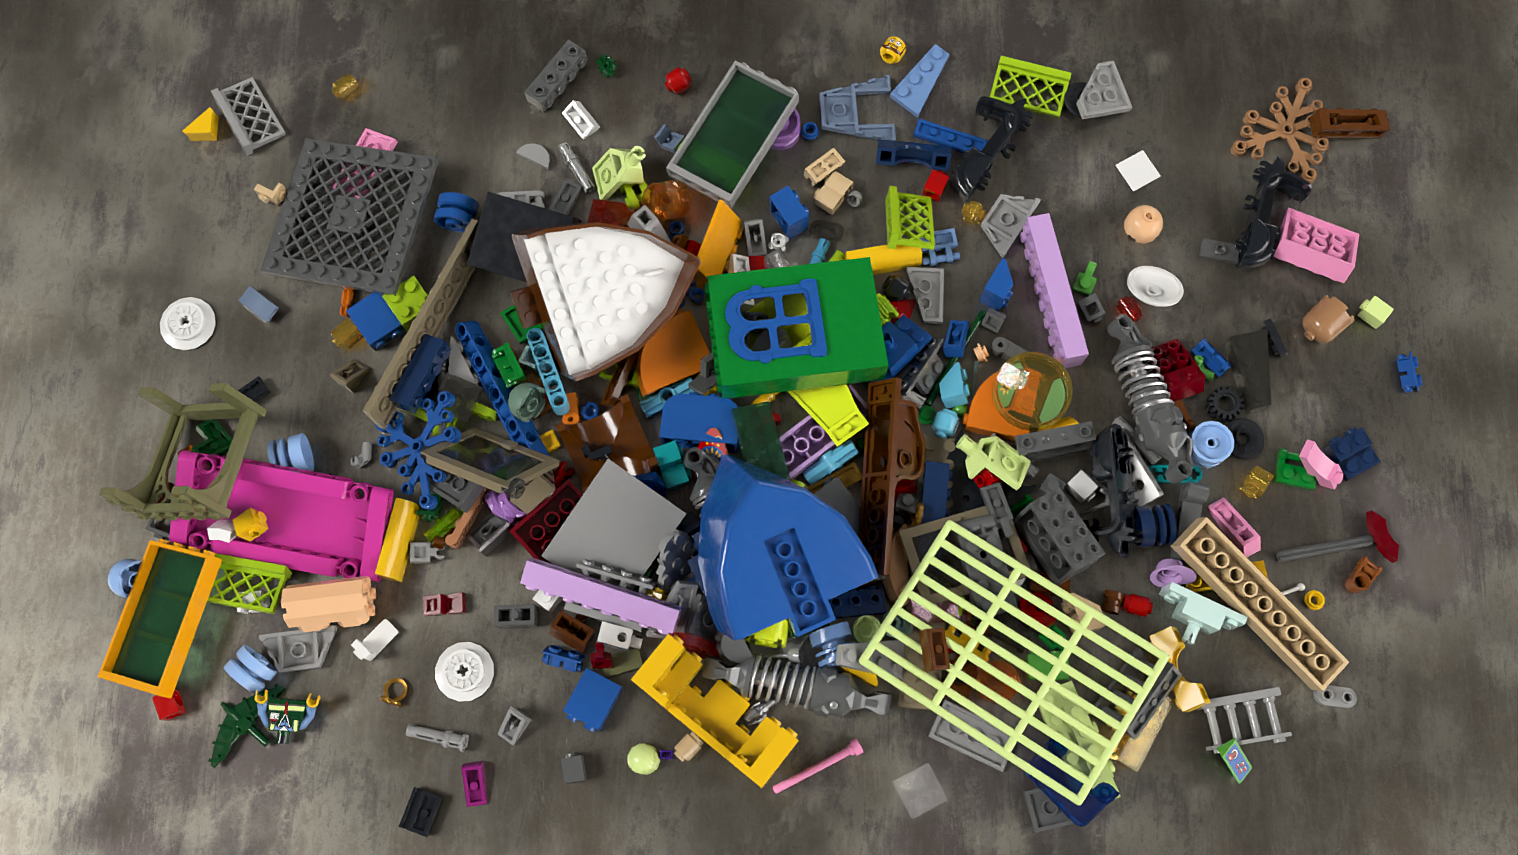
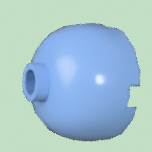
(122, 576)

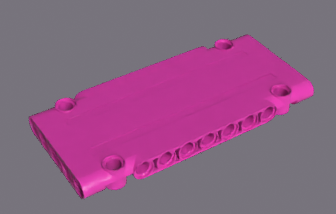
(312, 517)

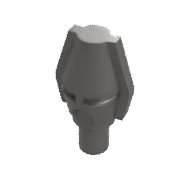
(757, 711)

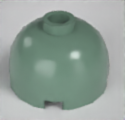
(526, 401)

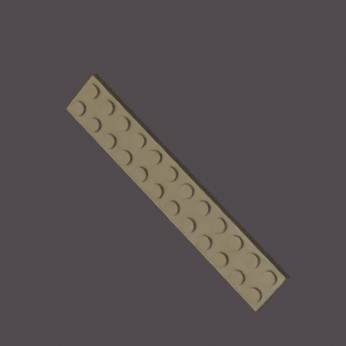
(428, 321)

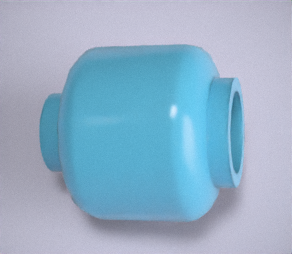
(945, 423)

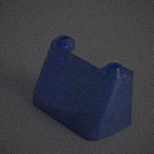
(1093, 804)

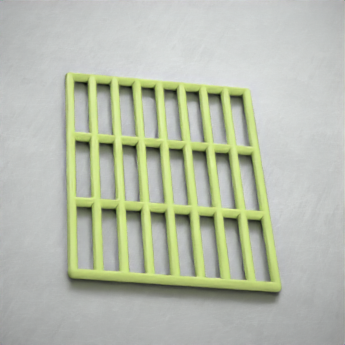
(1048, 681)

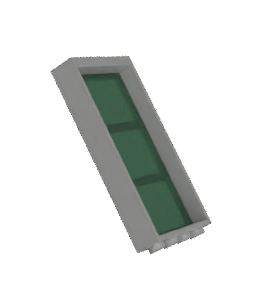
(733, 133)

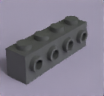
(556, 75)

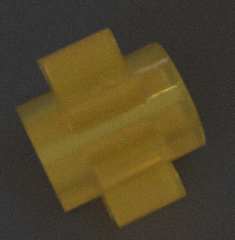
(973, 212)

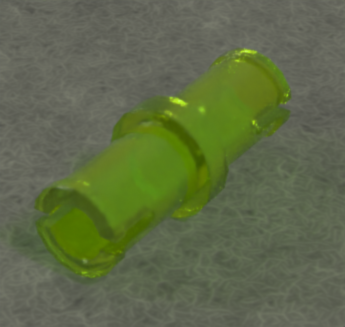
(442, 524)

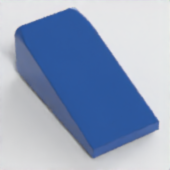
(956, 338)

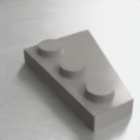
(928, 292)

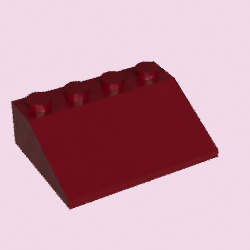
(546, 519)

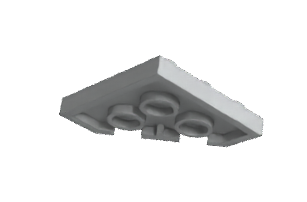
(1103, 93)

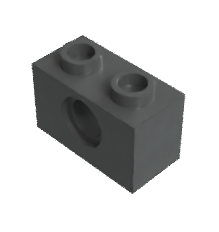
(516, 616)

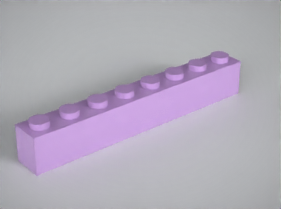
(601, 595)

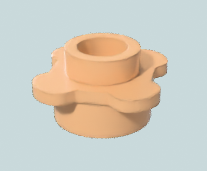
(981, 352)

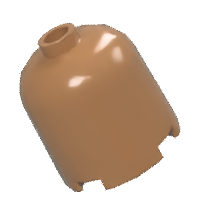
(1326, 320)

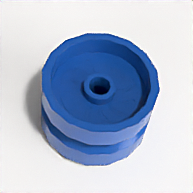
(455, 211)

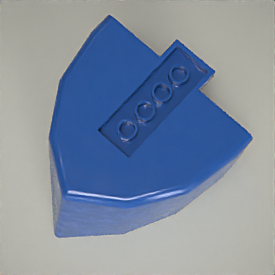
(773, 552)

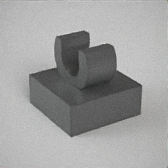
(993, 320)

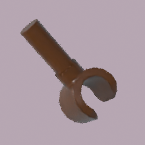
(439, 542)

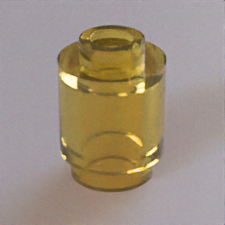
(344, 86)

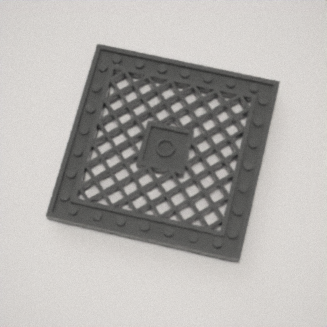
(350, 216)

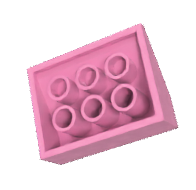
(1317, 245)

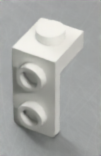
(375, 641)

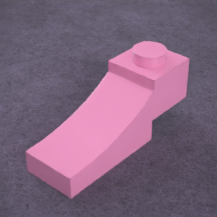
(1319, 465)

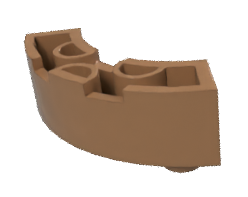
(898, 575)

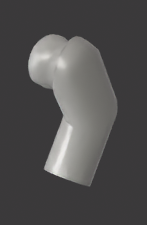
(364, 457)

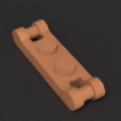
(465, 522)

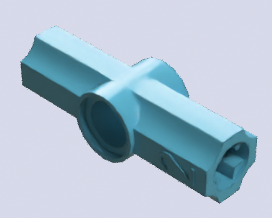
(655, 403)
(830, 462)

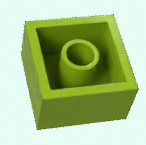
(407, 301)

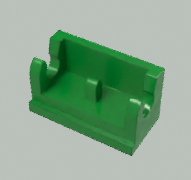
(508, 366)

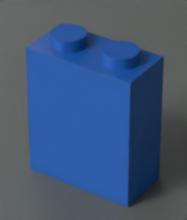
(375, 321)
(592, 700)

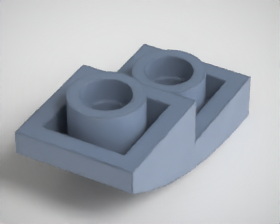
(258, 304)

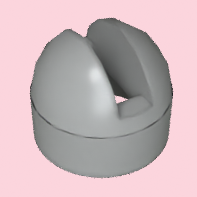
(851, 196)

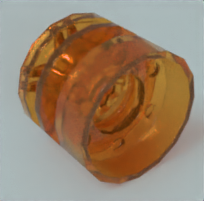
(667, 199)
(1003, 690)

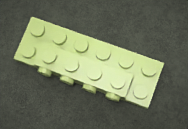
(1077, 736)

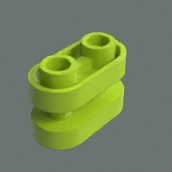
(633, 200)

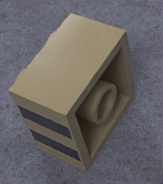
(536, 492)

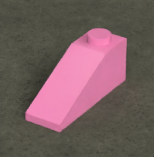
(1235, 527)

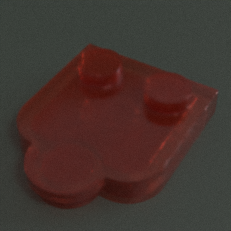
(609, 213)

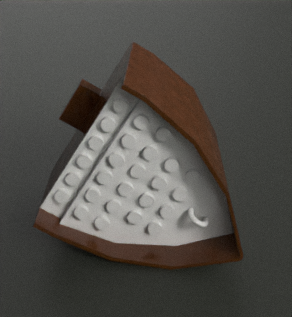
(598, 290)

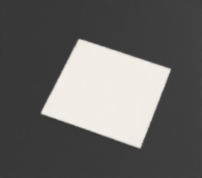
(1138, 170)

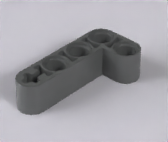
(1189, 508)

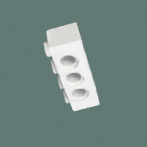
(1141, 472)

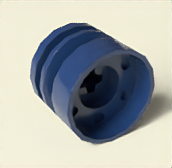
(1156, 525)

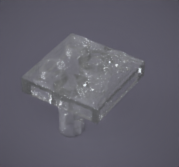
(919, 791)

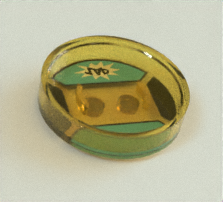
(1042, 398)

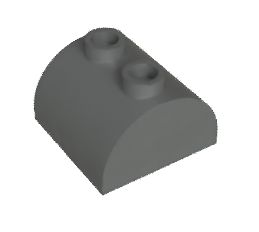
(736, 651)

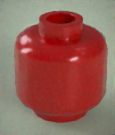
(678, 80)

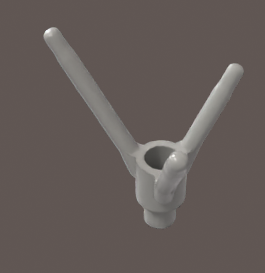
(1104, 489)

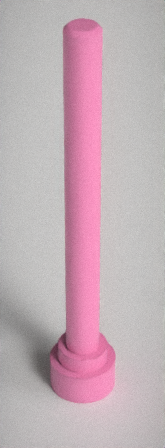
(851, 749)

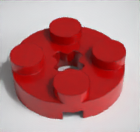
(1041, 616)

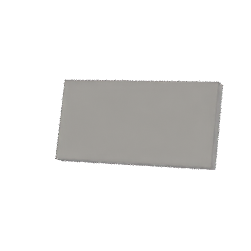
(953, 737)

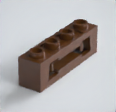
(1350, 123)

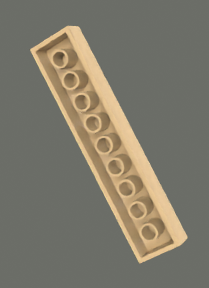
(1258, 599)

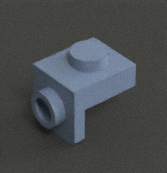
(668, 139)

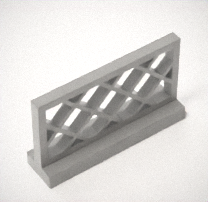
(237, 125)

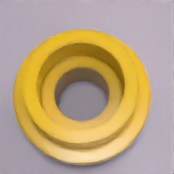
(1320, 600)

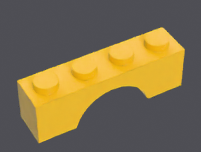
(1188, 695)

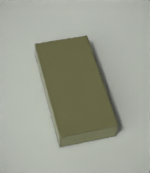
(624, 662)

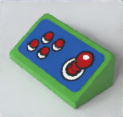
(1235, 759)

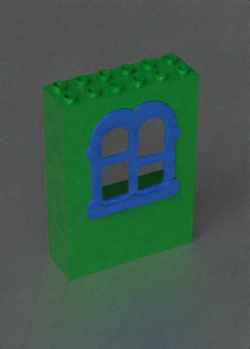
(841, 319)

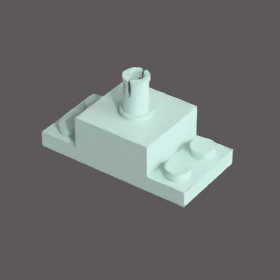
(1199, 612)

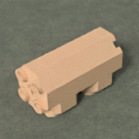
(320, 603)

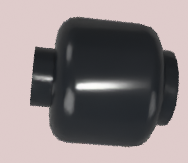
(896, 288)

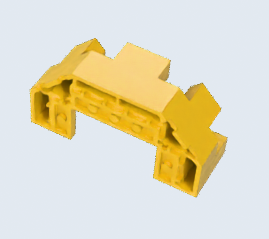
(715, 716)

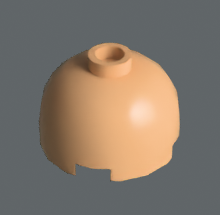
(1143, 223)

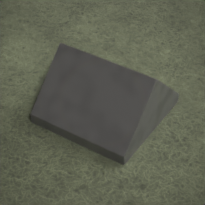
(489, 533)

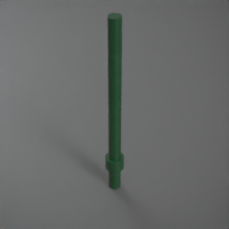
(972, 330)

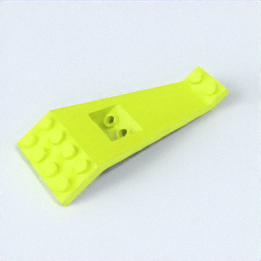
(829, 405)

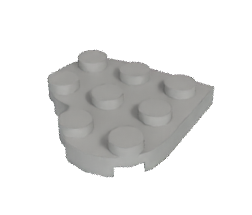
(674, 553)

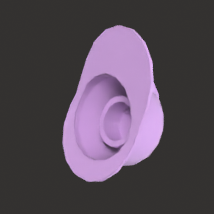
(1172, 571)

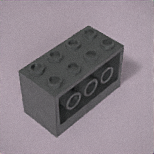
(1057, 536)

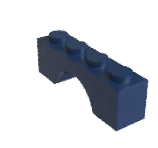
(895, 152)

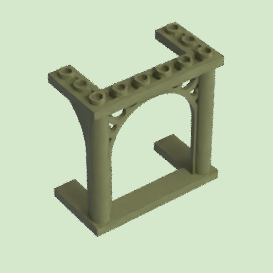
(186, 501)

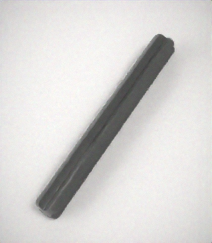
(1324, 548)

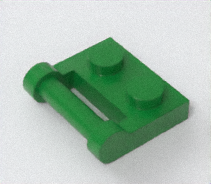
(1291, 474)

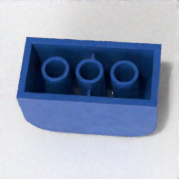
(692, 415)

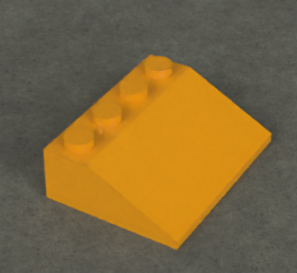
(718, 243)

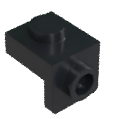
(600, 453)

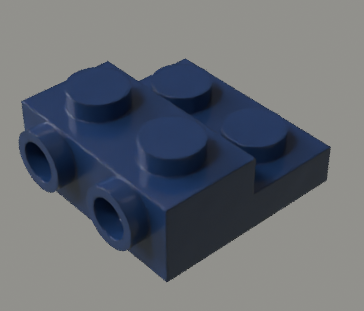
(1352, 452)

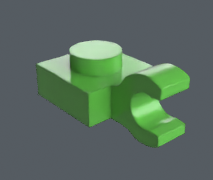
(1085, 282)

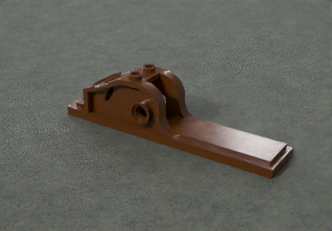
(903, 459)

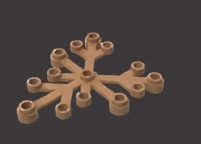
(1293, 112)

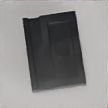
(420, 811)

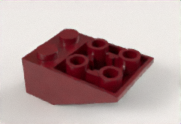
(1179, 370)

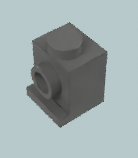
(1089, 301)
(906, 503)

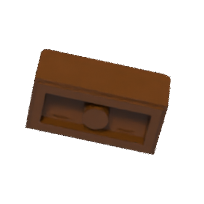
(934, 649)

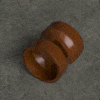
(1112, 602)

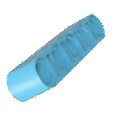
(549, 379)

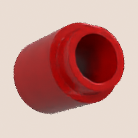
(1137, 605)

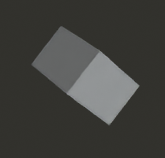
(755, 237)
(513, 725)

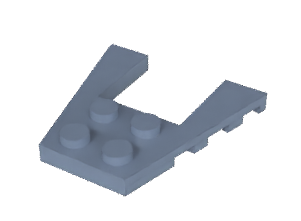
(839, 110)

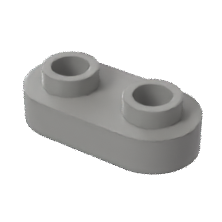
(1336, 697)

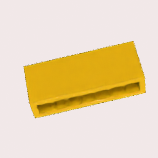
(889, 260)
(397, 540)

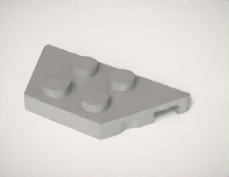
(1007, 220)
(298, 649)

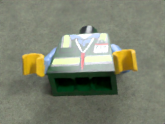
(285, 714)

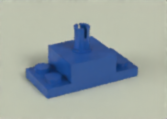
(902, 344)

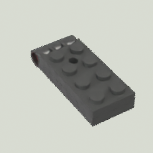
(454, 489)
(985, 529)

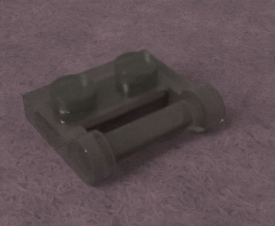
(1016, 625)

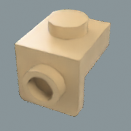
(267, 195)

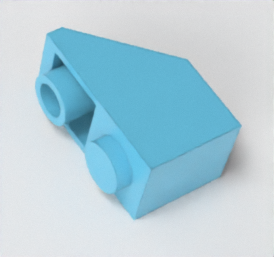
(953, 387)

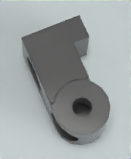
(1004, 348)

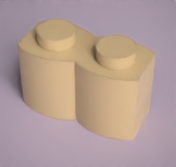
(833, 192)

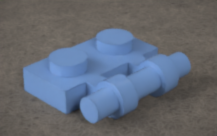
(945, 241)

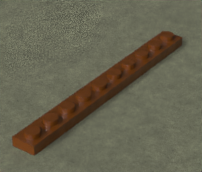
(620, 375)

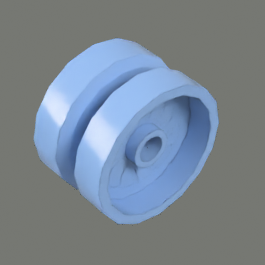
(1211, 444)
(250, 669)

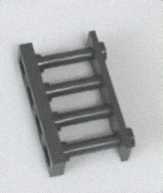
(1055, 441)
(1157, 694)

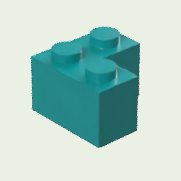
(671, 465)

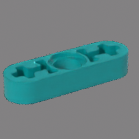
(1158, 469)

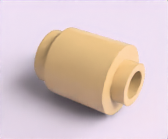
(688, 746)

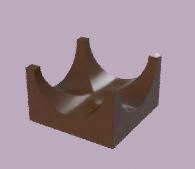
(620, 430)

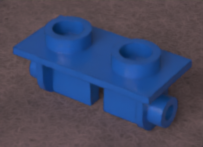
(1212, 357)
(1408, 365)
(554, 655)

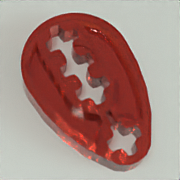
(698, 645)

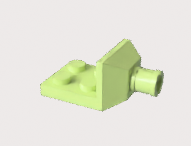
(616, 168)
(996, 457)

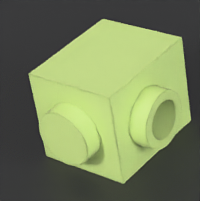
(1374, 311)

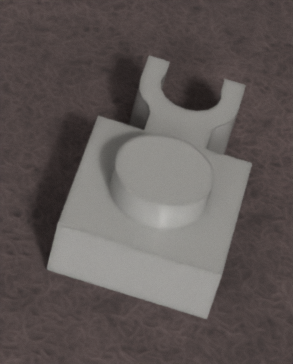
(423, 552)

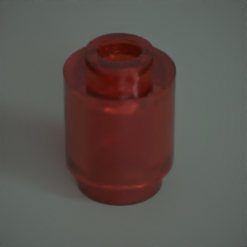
(1130, 308)

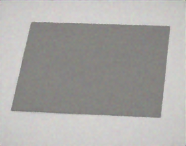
(614, 525)

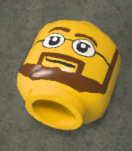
(892, 50)

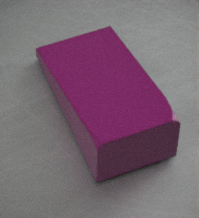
(474, 783)

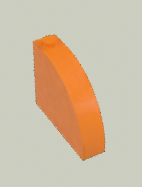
(671, 354)
(985, 418)

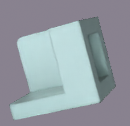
(527, 360)

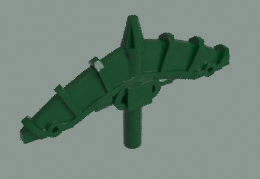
(240, 721)

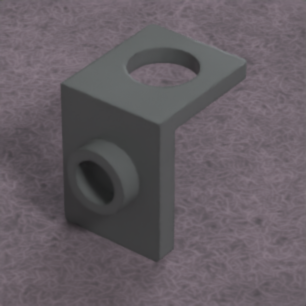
(153, 527)

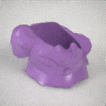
(503, 507)

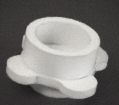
(778, 237)

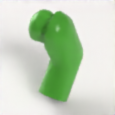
(1199, 361)

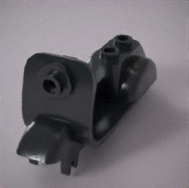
(978, 164)
(1259, 234)
(1113, 465)

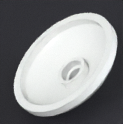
(1155, 286)

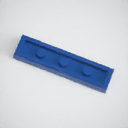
(948, 137)

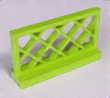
(1036, 72)
(895, 218)
(253, 569)

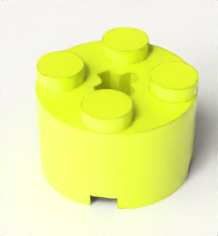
(771, 635)

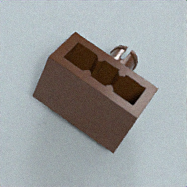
(572, 630)

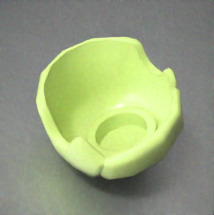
(865, 628)
(643, 758)

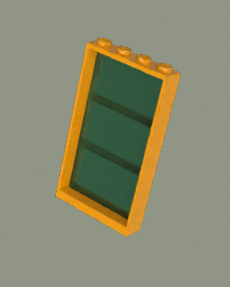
(160, 617)

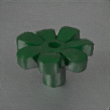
(607, 65)

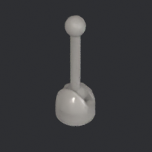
(794, 655)

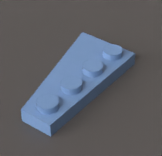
(917, 85)

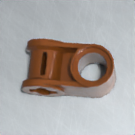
(1365, 573)

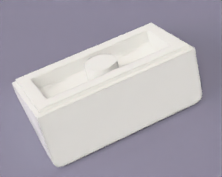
(580, 119)

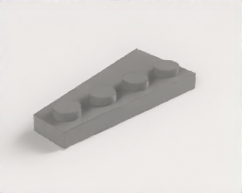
(849, 655)

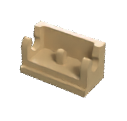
(823, 166)

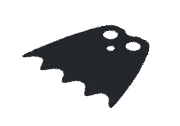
(964, 485)

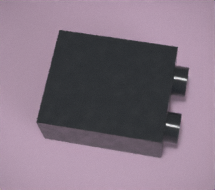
(500, 219)

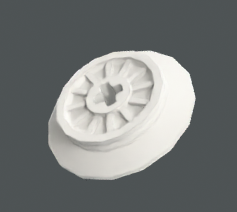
(189, 335)
(477, 678)

